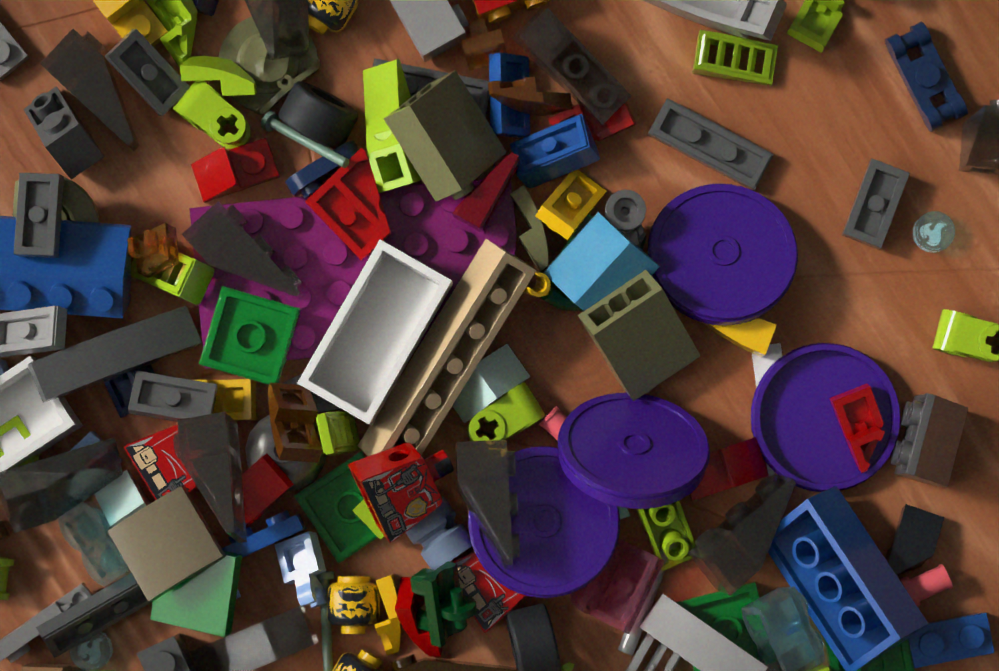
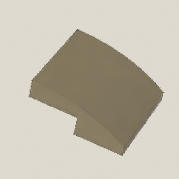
(166, 543)

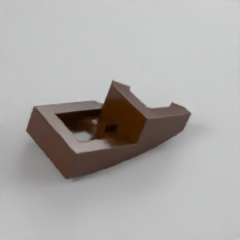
(523, 97)

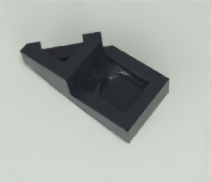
(914, 539)

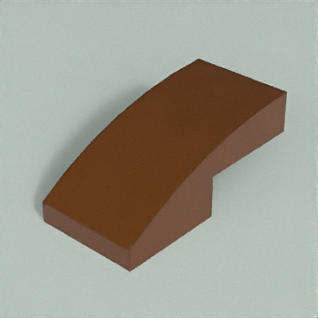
(292, 420)

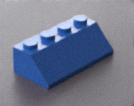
(86, 279)
(844, 580)

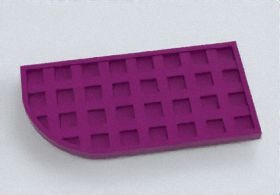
(330, 268)

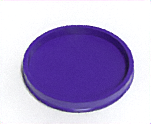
(723, 254)
(799, 425)
(633, 450)
(560, 528)

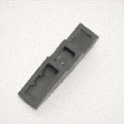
(114, 354)

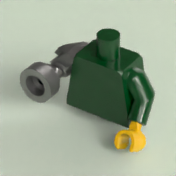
(626, 212)

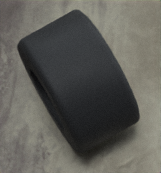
(318, 115)
(533, 639)

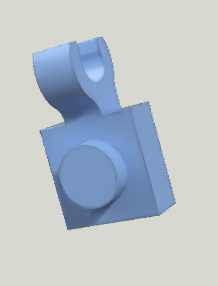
(299, 563)

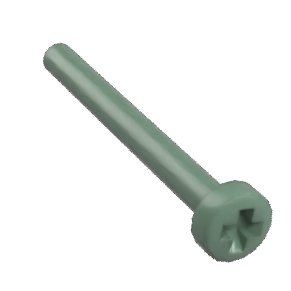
(271, 122)
(325, 625)

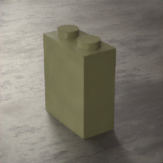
(446, 137)
(639, 335)

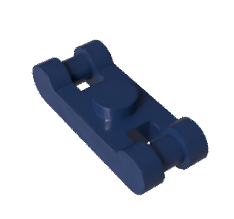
(926, 77)

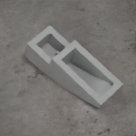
(695, 639)

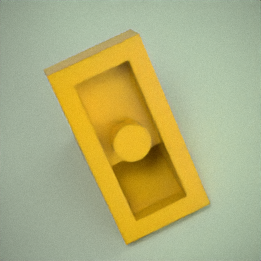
(130, 15)
(570, 204)

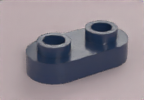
(312, 176)

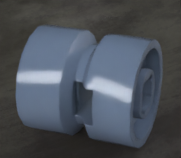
(440, 536)

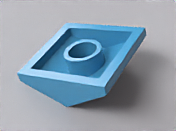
(597, 263)

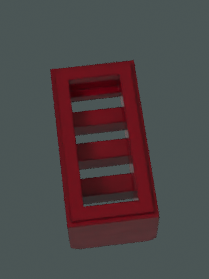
(483, 200)

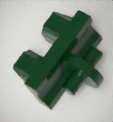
(444, 606)

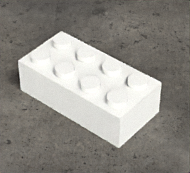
(375, 332)
(45, 421)

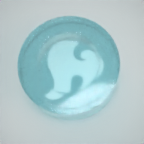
(933, 231)
(92, 653)

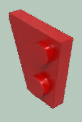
(353, 206)

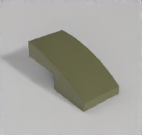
(534, 239)

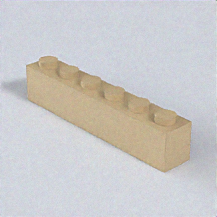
(450, 351)

